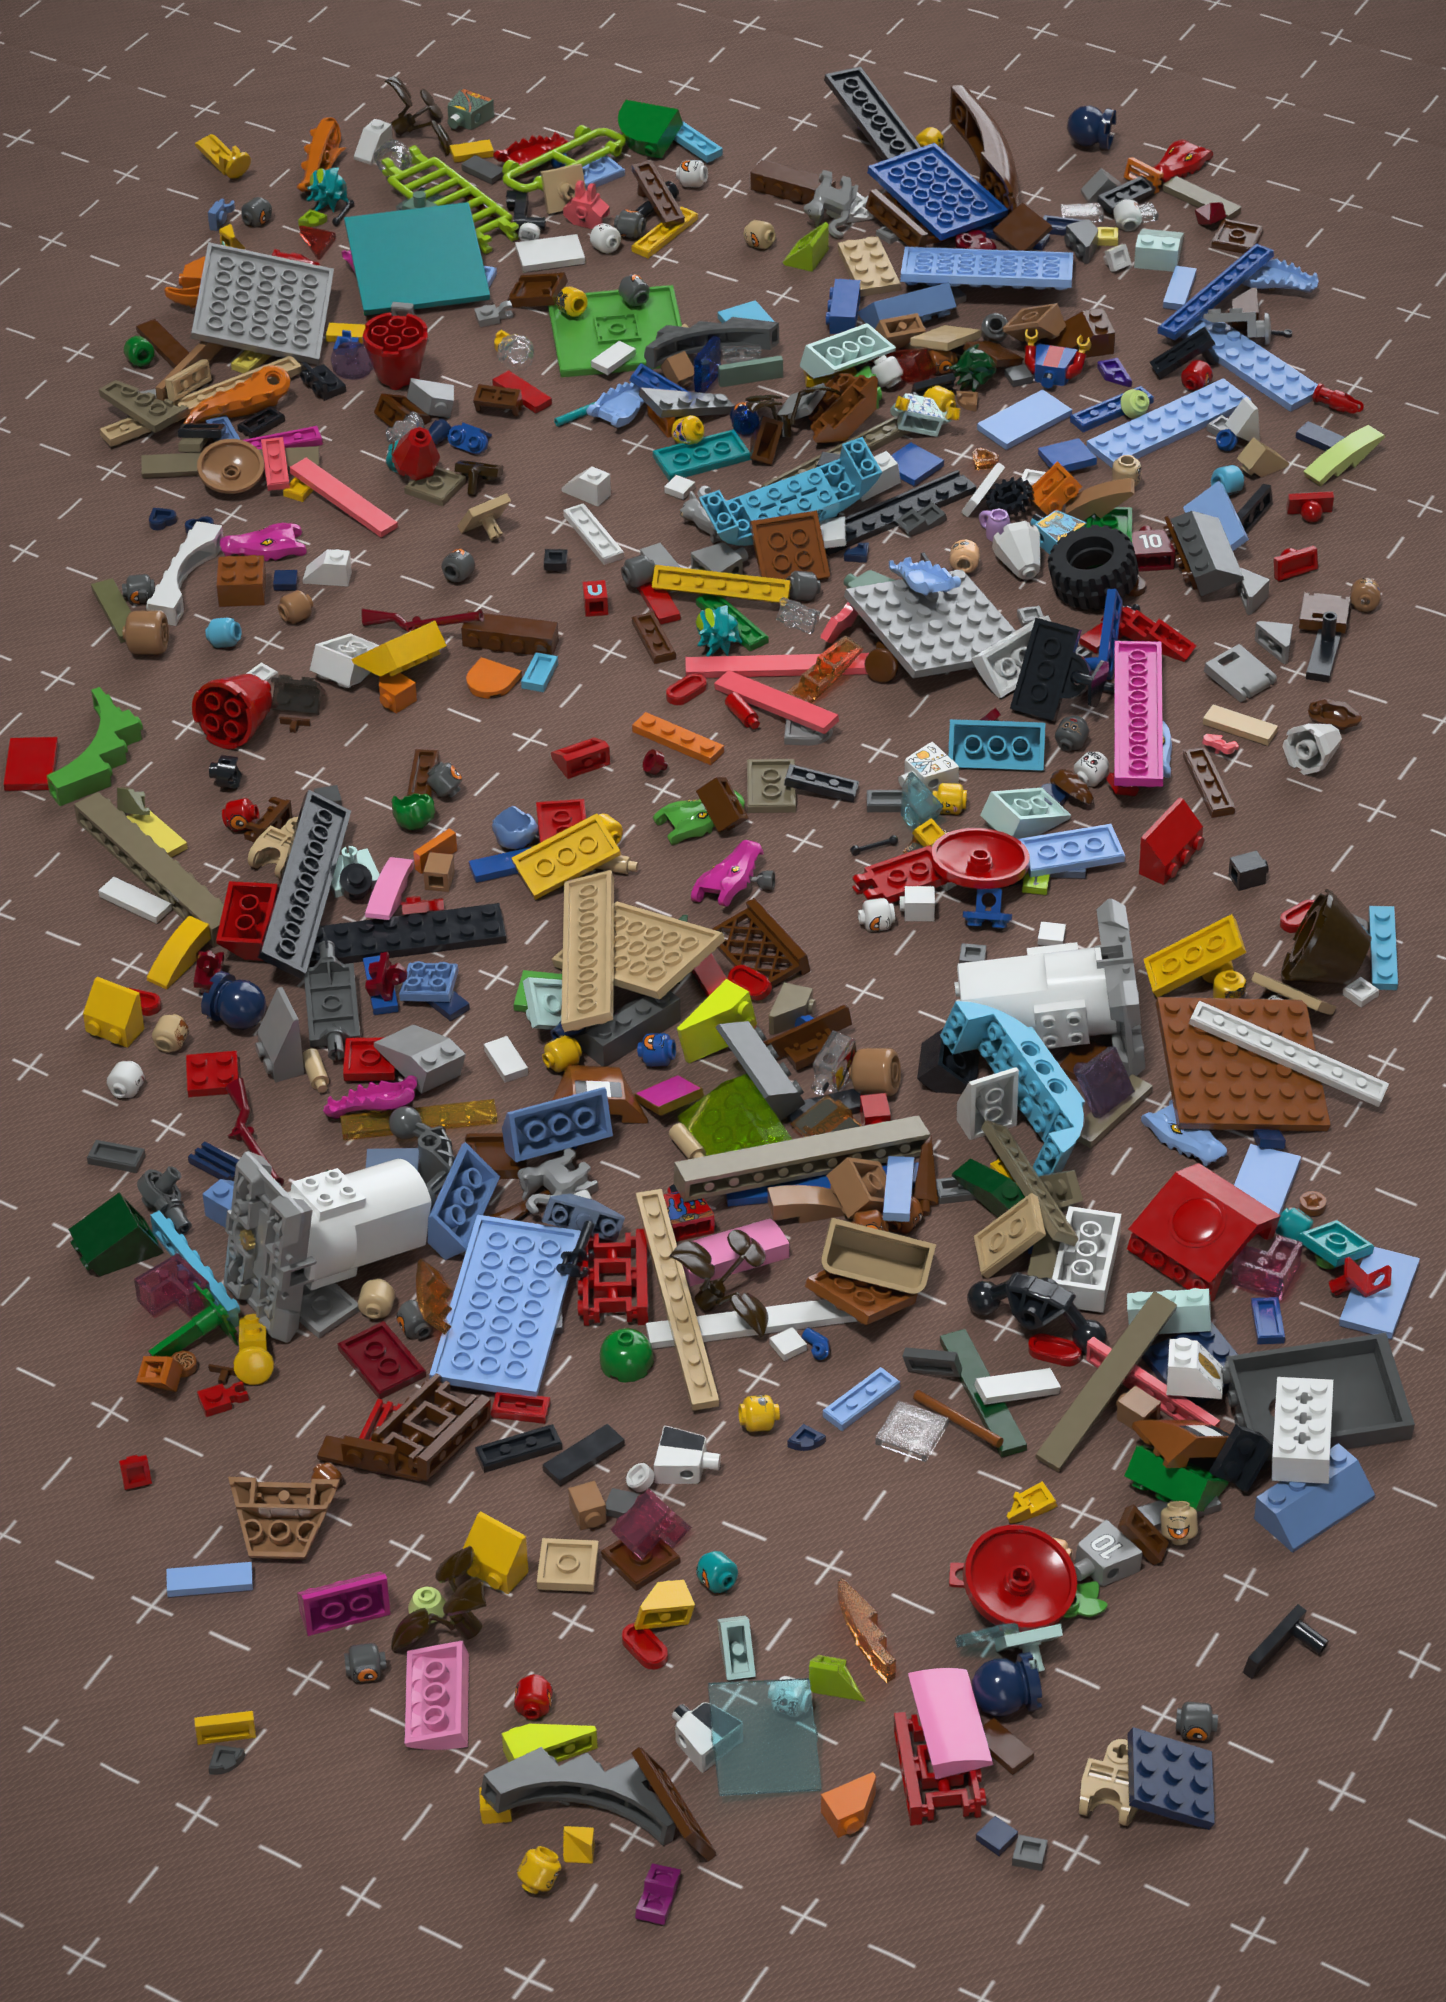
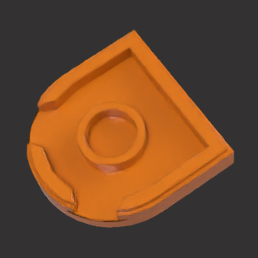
(491, 678)

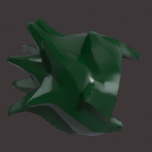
(974, 368)

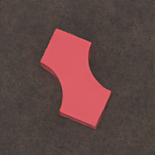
(839, 623)

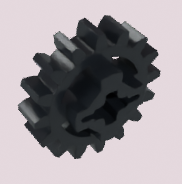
(1010, 496)

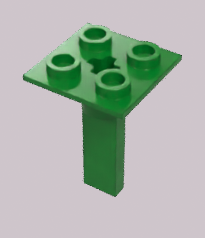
(198, 1326)

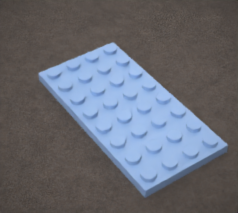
(987, 267)
(505, 1307)

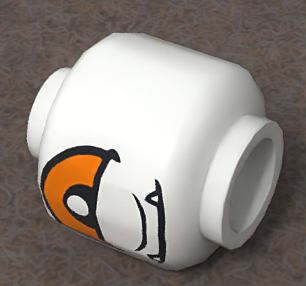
(692, 173)
(876, 914)

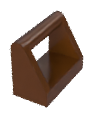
(391, 409)

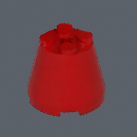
(396, 347)
(232, 709)

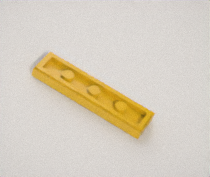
(661, 236)

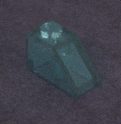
(918, 802)

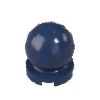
(1091, 126)
(233, 1001)
(1005, 1686)

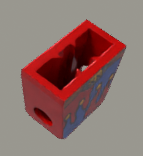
(688, 1218)

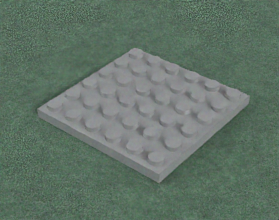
(262, 303)
(933, 630)

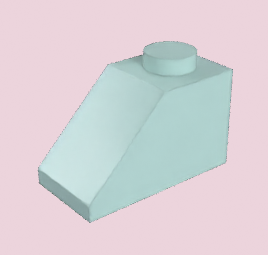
(736, 1647)

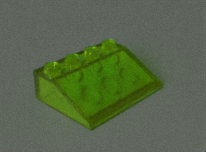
(733, 1118)

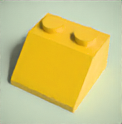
(113, 1012)
(498, 1553)

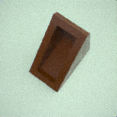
(765, 440)

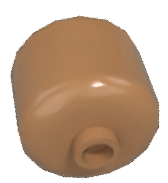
(146, 632)
(876, 1071)

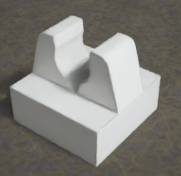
(1117, 257)

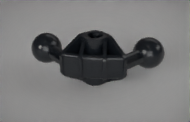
(1035, 1304)

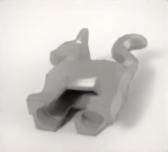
(832, 199)
(694, 512)
(558, 1177)

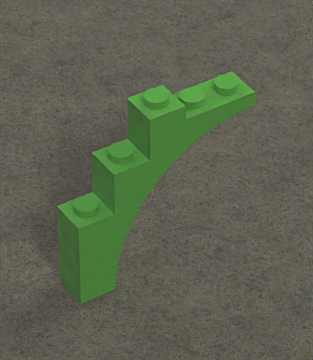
(94, 766)

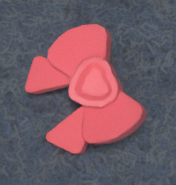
(1220, 745)

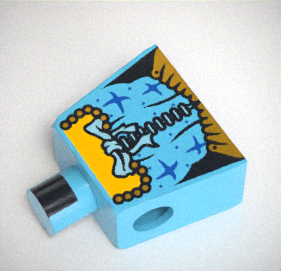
(1054, 527)

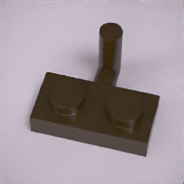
(473, 469)

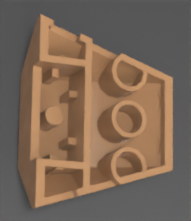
(281, 1517)

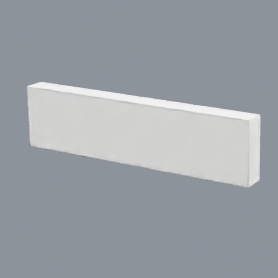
(593, 534)

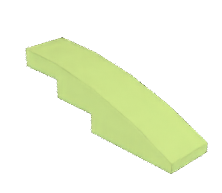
(1343, 454)

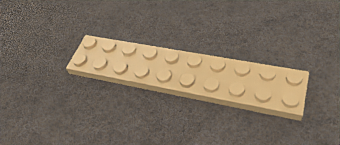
(588, 951)

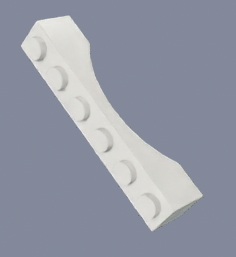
(199, 547)

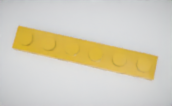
(720, 584)

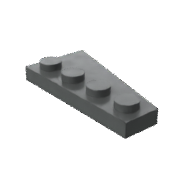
(683, 403)

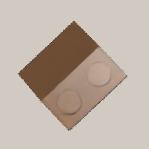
(1044, 318)
(858, 1185)

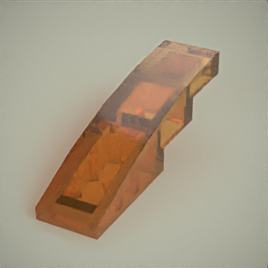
(827, 670)
(431, 1295)
(863, 1626)

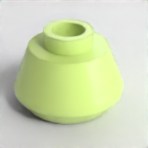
(1134, 403)
(429, 1599)

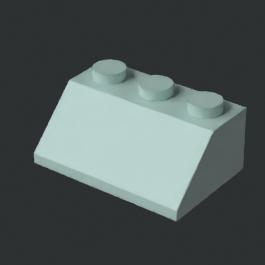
(1192, 1310)

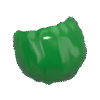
(413, 811)

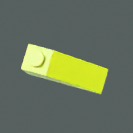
(557, 1740)

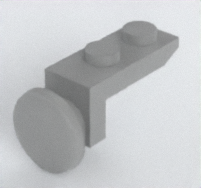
(1255, 328)

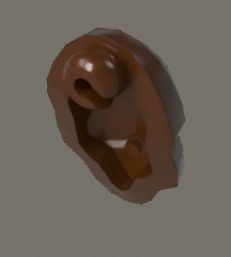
(1334, 713)
(1072, 784)

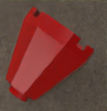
(416, 454)

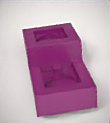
(658, 1894)

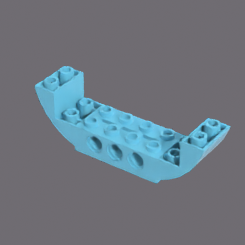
(823, 489)
(1043, 1087)

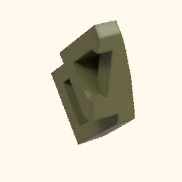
(131, 801)

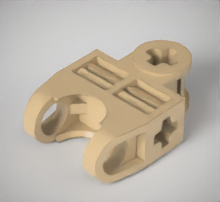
(272, 847)
(1108, 1783)

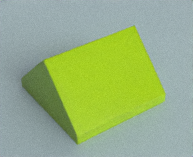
(809, 249)

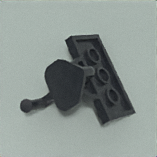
(1052, 669)

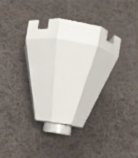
(1019, 549)
(1311, 746)

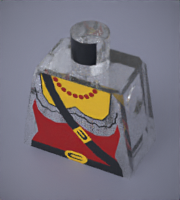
(833, 1064)

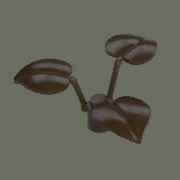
(406, 122)
(755, 404)
(699, 1260)
(459, 1607)

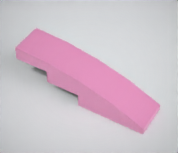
(388, 888)

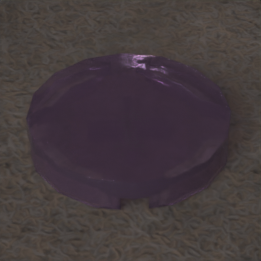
(351, 361)

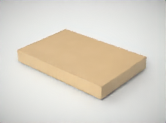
(945, 338)
(1293, 993)
(1009, 1235)

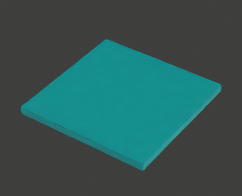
(417, 258)

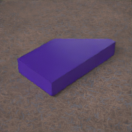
(1114, 372)

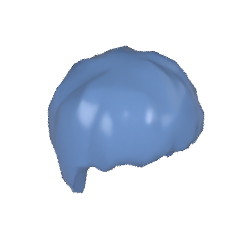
(514, 828)

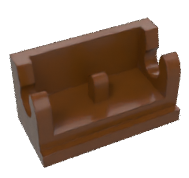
(498, 397)
(722, 804)
(274, 817)

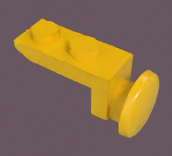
(229, 163)
(253, 1361)

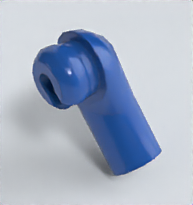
(820, 1343)

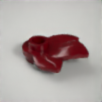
(974, 240)

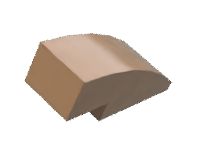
(1100, 498)
(803, 1202)

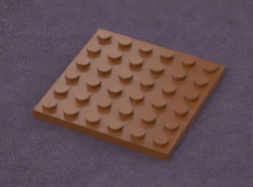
(1232, 1087)

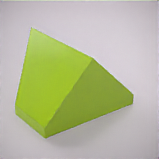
(832, 1678)

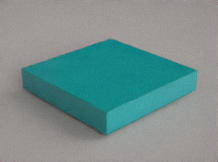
(1335, 1243)

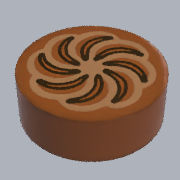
(188, 1360)

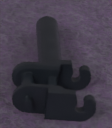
(578, 1254)

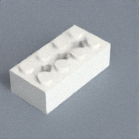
(1090, 1263)
(1302, 1430)

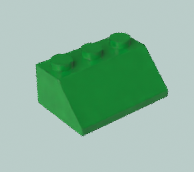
(1177, 1484)

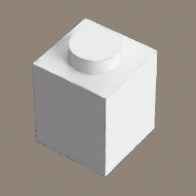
(918, 903)

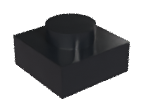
(556, 559)

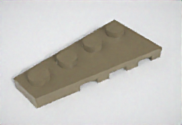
(143, 406)

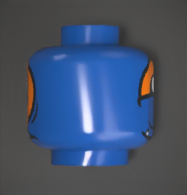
(657, 1049)

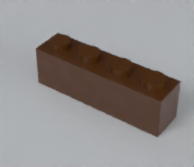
(785, 182)
(511, 634)

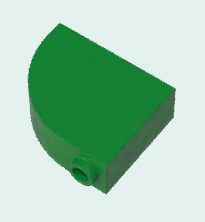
(648, 127)

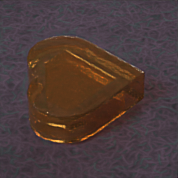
(984, 459)

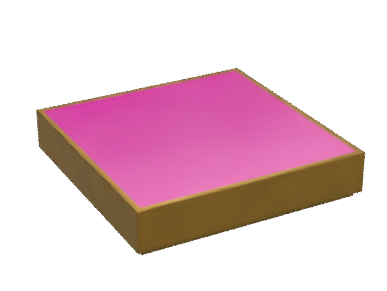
(669, 1095)

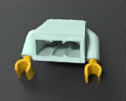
(921, 414)

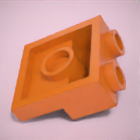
(1055, 489)

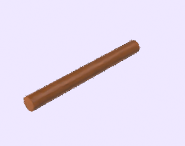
(958, 1418)

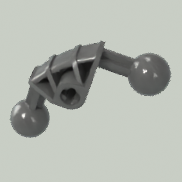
(433, 1147)

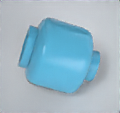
(1230, 477)
(223, 632)

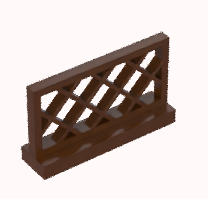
(897, 221)
(771, 932)

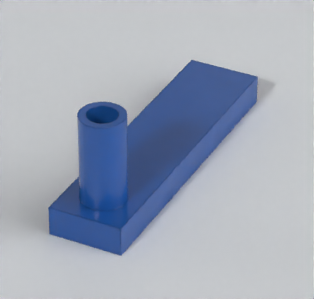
(1109, 632)

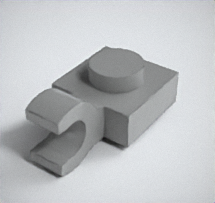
(491, 315)

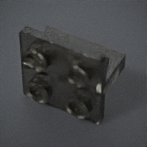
(296, 695)

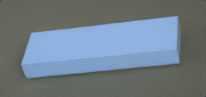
(1179, 287)
(861, 1399)
(209, 1579)

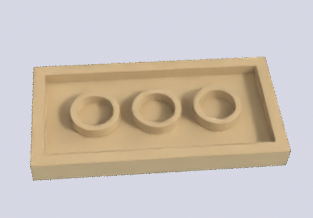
(868, 262)

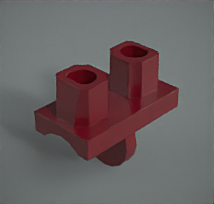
(206, 967)
(384, 977)

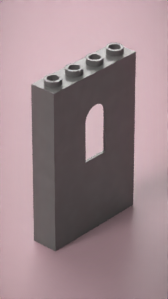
(1367, 1388)

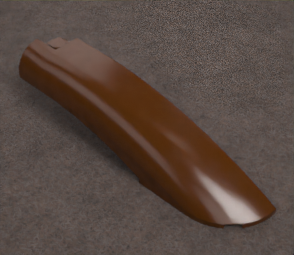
(988, 144)

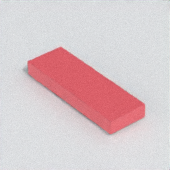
(275, 464)

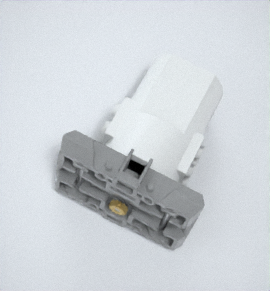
(1068, 989)
(316, 1232)

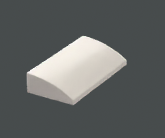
(1003, 661)

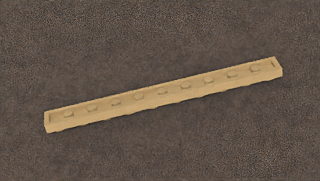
(130, 428)
(677, 1301)

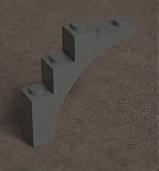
(733, 332)
(581, 1780)

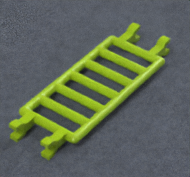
(423, 163)

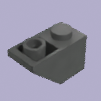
(1082, 239)

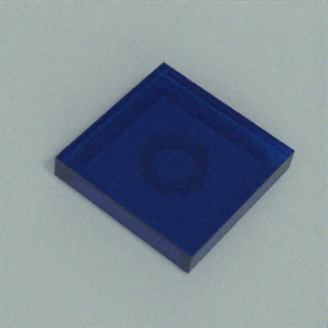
(706, 365)

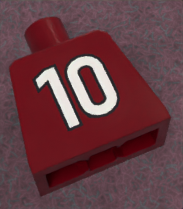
(1153, 550)

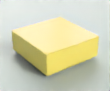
(1107, 236)

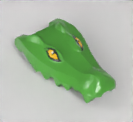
(688, 819)

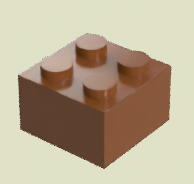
(241, 581)

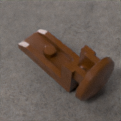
(881, 664)

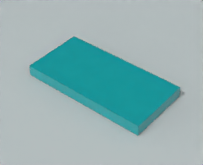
(707, 455)

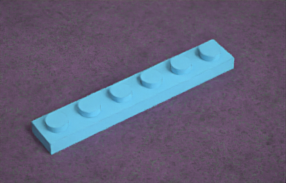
(175, 1243)

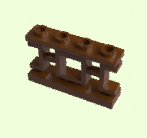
(446, 1438)

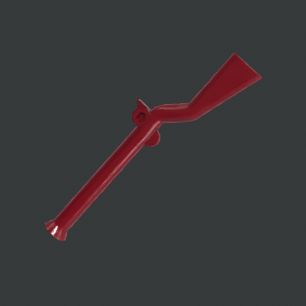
(375, 617)
(238, 1094)

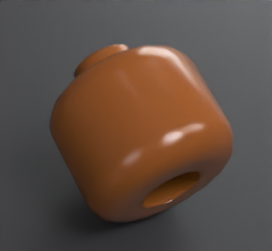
(326, 1471)

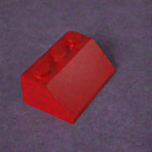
(1170, 843)
(245, 917)

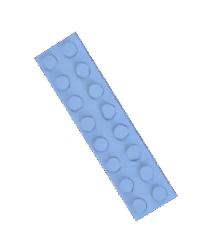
(1257, 365)
(1167, 423)

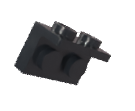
(322, 381)
(1242, 1457)

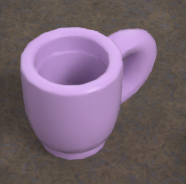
(995, 523)

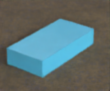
(539, 672)

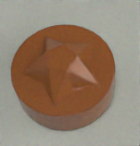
(1312, 1203)

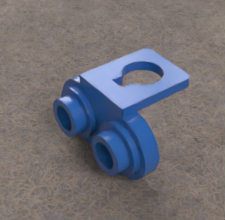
(468, 438)
(996, 917)

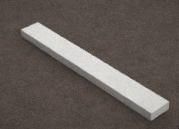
(1288, 1053)
(732, 1325)

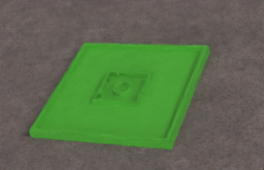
(607, 322)

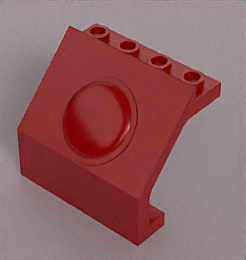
(1198, 1228)

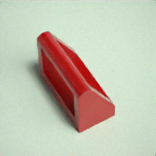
(582, 757)

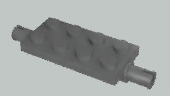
(331, 1002)

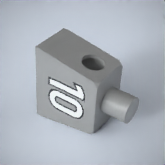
(1106, 1555)

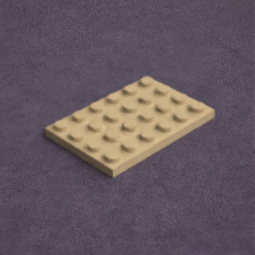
(655, 950)

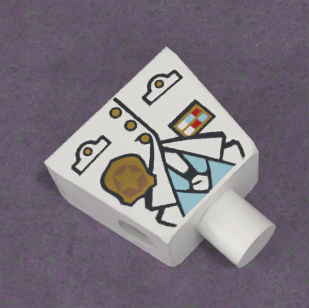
(931, 767)

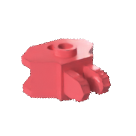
(586, 205)

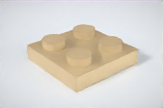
(567, 1565)

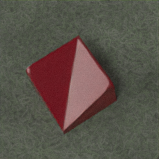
(1210, 213)

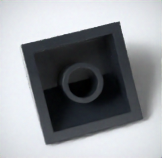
(942, 1069)

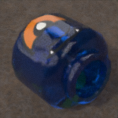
(743, 419)

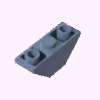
(573, 1210)

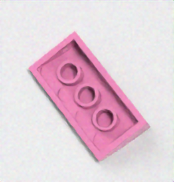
(437, 1697)

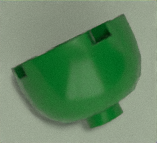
(626, 1355)

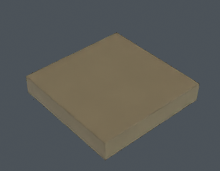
(436, 488)

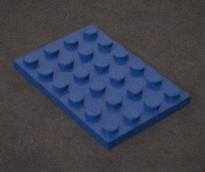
(937, 191)

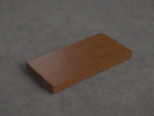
(674, 1803)

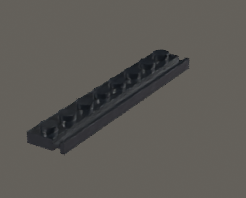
(884, 514)

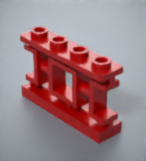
(635, 1277)
(915, 1768)

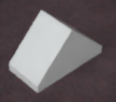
(1245, 420)

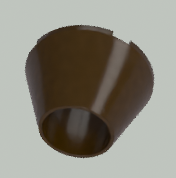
(1327, 944)

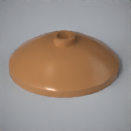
(230, 458)

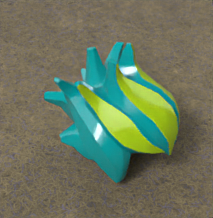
(327, 188)
(717, 629)

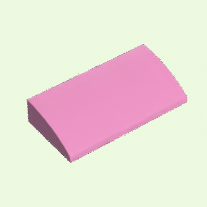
(723, 1257)
(950, 1721)

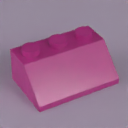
(344, 1603)

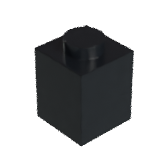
(1248, 870)

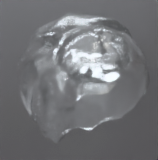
(397, 152)
(516, 352)
(401, 428)

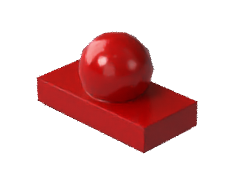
(1310, 504)
(1295, 562)

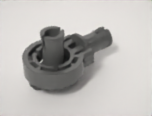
(162, 1194)

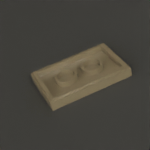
(766, 786)

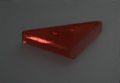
(317, 240)

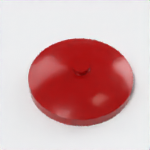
(980, 858)
(1019, 1577)

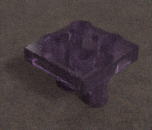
(1104, 1081)

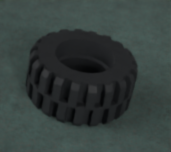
(1089, 548)

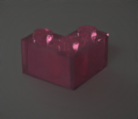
(1268, 1271)
(170, 1284)
(648, 1523)

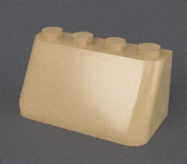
(877, 1256)

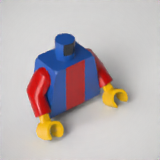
(1052, 363)

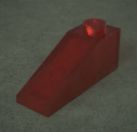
(916, 364)

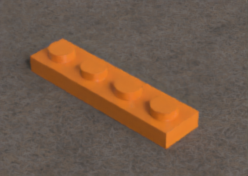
(678, 738)

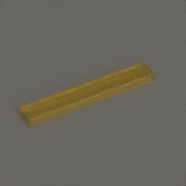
(445, 1115)

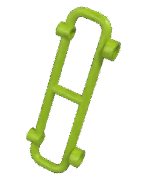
(582, 135)

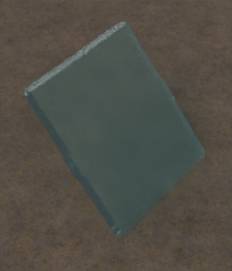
(764, 1737)

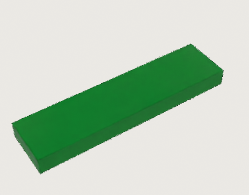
(749, 633)

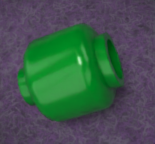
(139, 351)

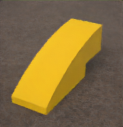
(179, 952)

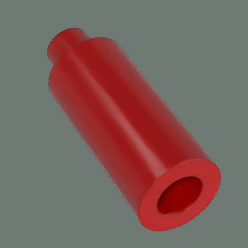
(742, 710)

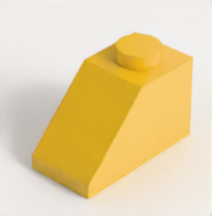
(666, 1606)

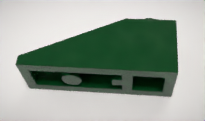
(989, 1186)

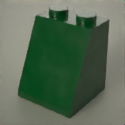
(114, 1237)

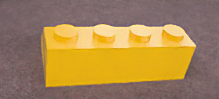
(403, 651)

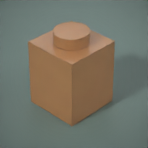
(679, 369)
(439, 872)
(1137, 1406)
(587, 1505)

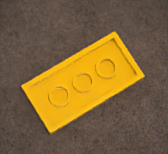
(566, 856)
(1194, 956)

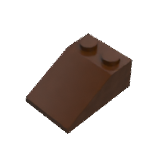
(1089, 324)

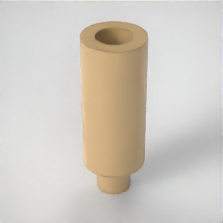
(620, 864)
(315, 1070)
(686, 1141)

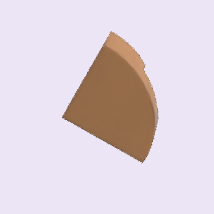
(967, 400)

